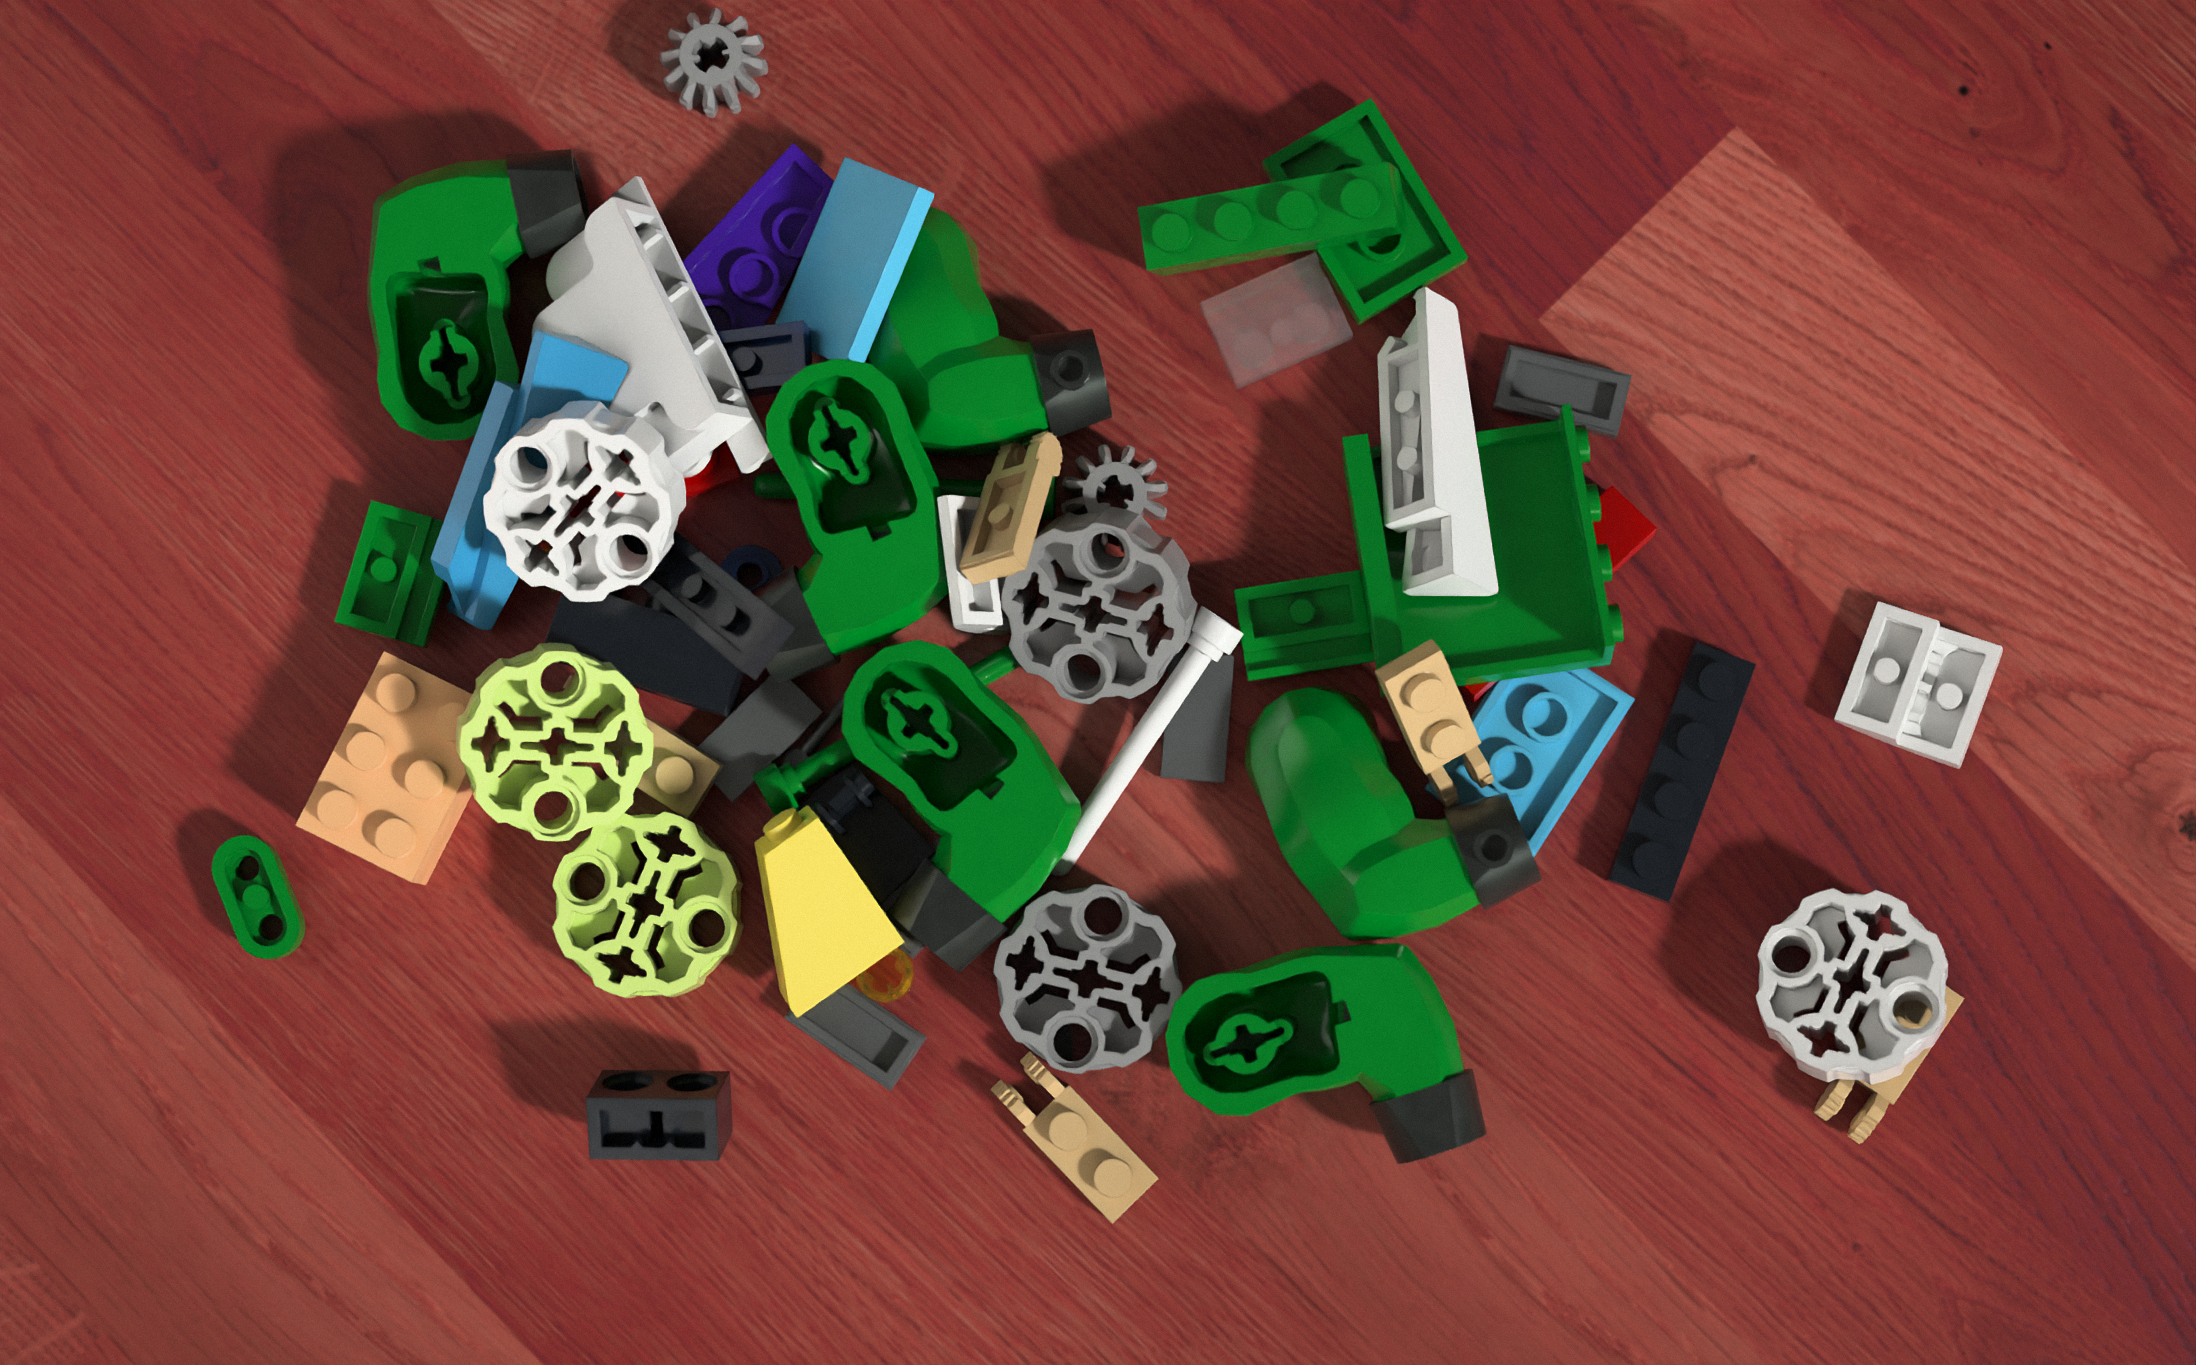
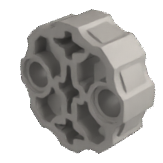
(1125, 639)
(1064, 918)

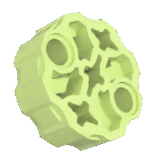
(515, 792)
(684, 959)

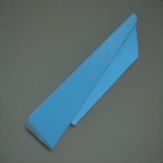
(467, 553)

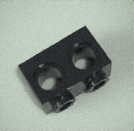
(659, 1115)

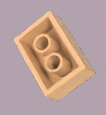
(396, 772)

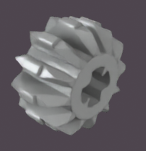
(711, 42)
(1127, 480)

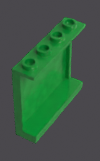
(1546, 559)

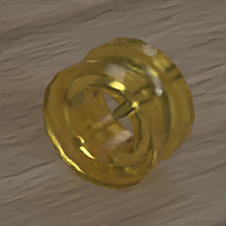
(903, 965)

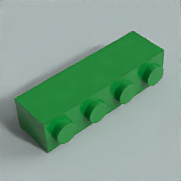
(1273, 219)

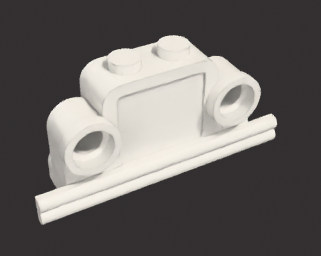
(634, 298)

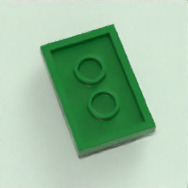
(1383, 269)

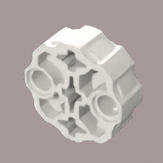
(522, 492)
(1912, 978)

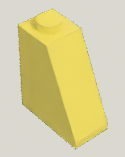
(817, 910)

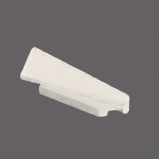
(1433, 457)

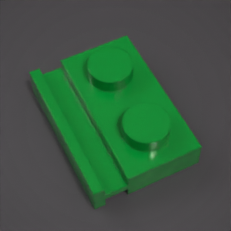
(392, 577)
(1303, 625)

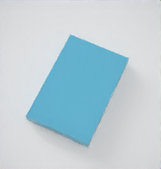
(855, 259)
(1540, 743)

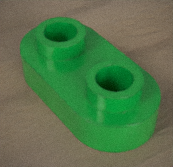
(256, 900)

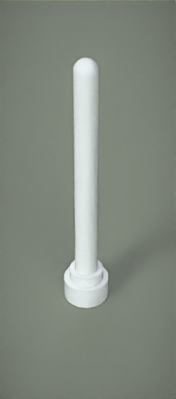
(1208, 642)

